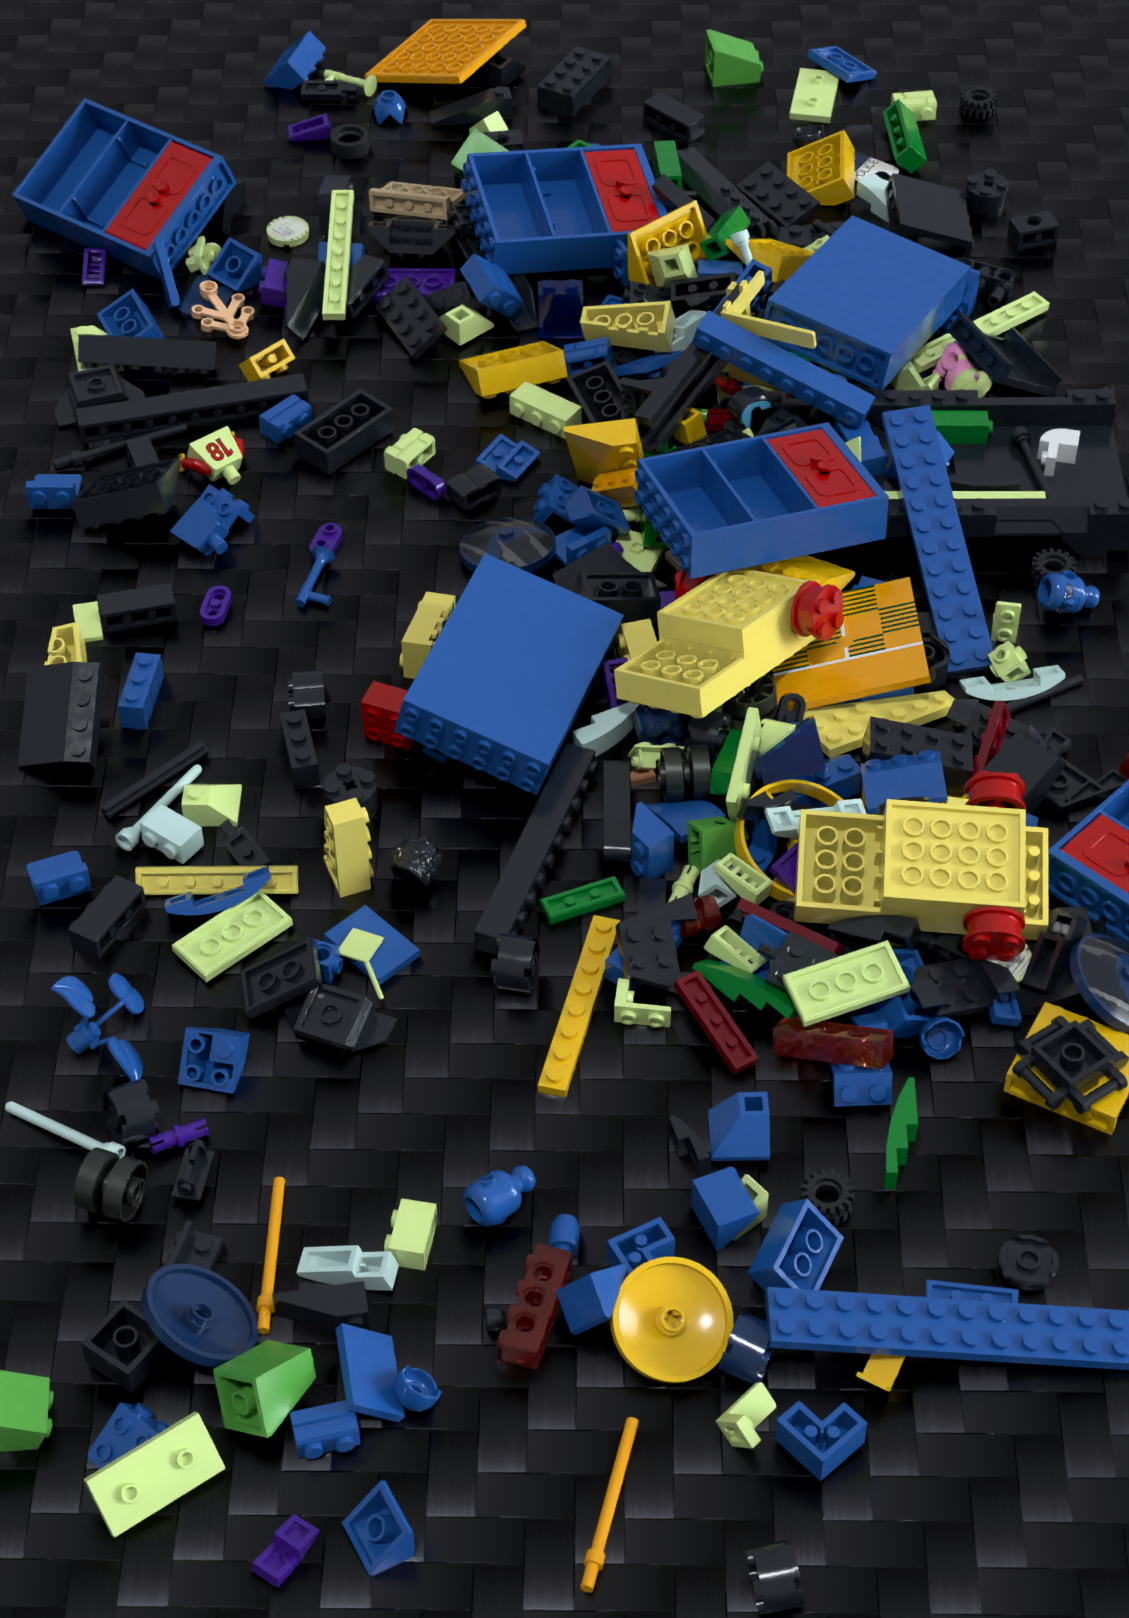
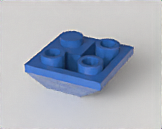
(213, 1058)
(740, 1128)

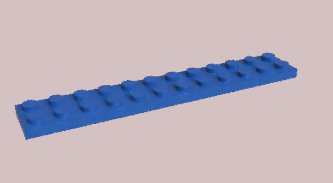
(938, 538)
(947, 1328)

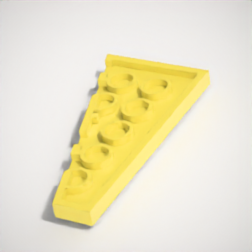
(844, 725)

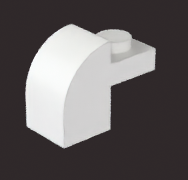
(1057, 446)

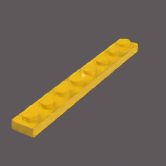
(578, 1008)

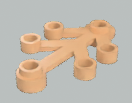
(235, 328)

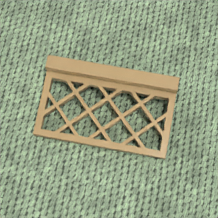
(414, 199)

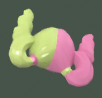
(961, 372)

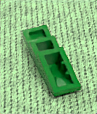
(742, 984)
(901, 1131)

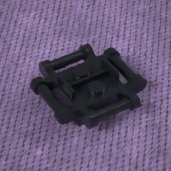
(1073, 1060)

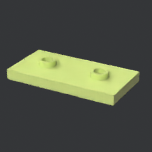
(814, 96)
(636, 554)
(744, 763)
(232, 935)
(846, 983)
(154, 1474)

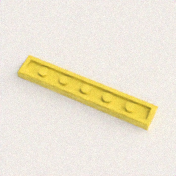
(212, 879)

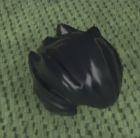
(415, 861)

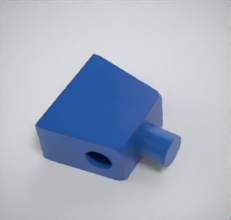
(202, 528)

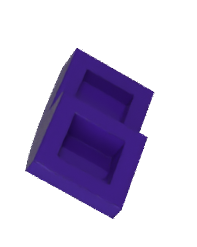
(286, 1551)

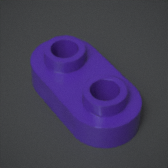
(426, 482)
(329, 536)
(215, 605)

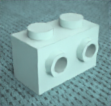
(172, 834)

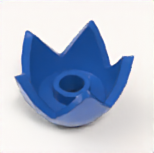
(389, 103)

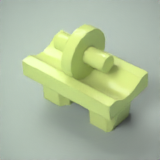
(202, 255)

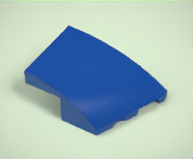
(677, 814)

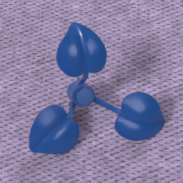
(87, 1034)

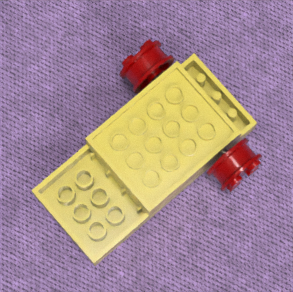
(725, 637)
(943, 863)

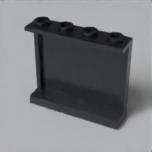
(928, 211)
(1007, 359)

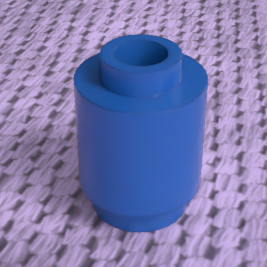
(565, 1233)

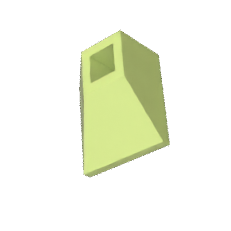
(671, 265)
(465, 324)

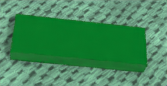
(582, 900)

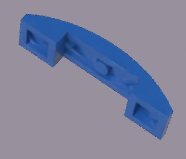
(186, 905)

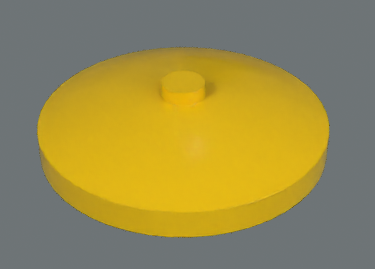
(671, 1320)

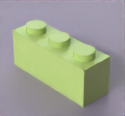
(544, 409)

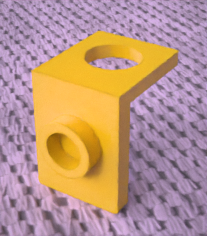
(882, 1370)

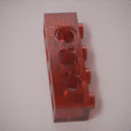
(833, 1043)
(528, 1347)

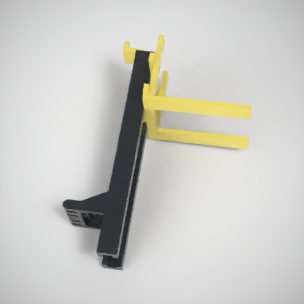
(697, 369)

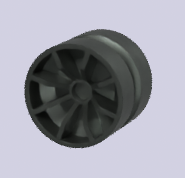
(760, 695)
(675, 773)
(110, 1184)

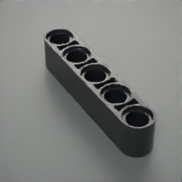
(141, 452)
(617, 811)

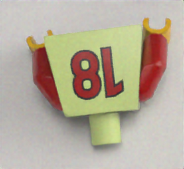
(215, 456)

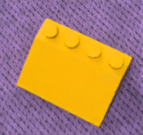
(825, 168)
(671, 230)
(779, 256)
(512, 367)
(603, 447)
(808, 569)

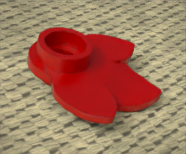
(729, 385)

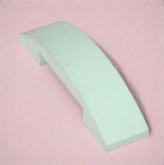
(1042, 680)
(785, 821)

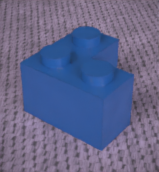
(641, 1245)
(819, 1443)

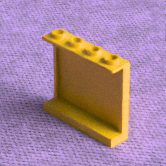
(1103, 1113)

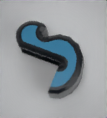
(743, 404)

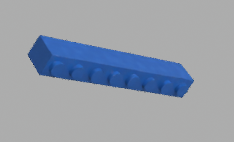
(783, 369)

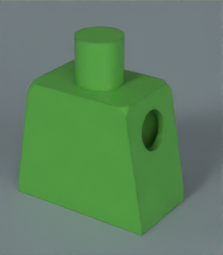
(710, 840)

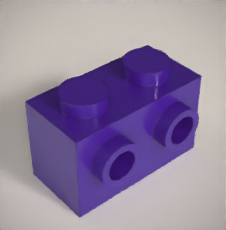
(274, 284)

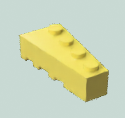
(631, 325)
(424, 631)
(635, 638)
(66, 645)
(348, 847)

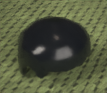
(807, 135)

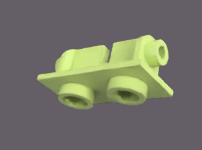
(645, 755)

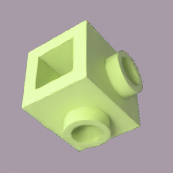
(1009, 662)

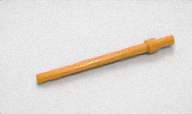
(265, 1302)
(595, 1557)

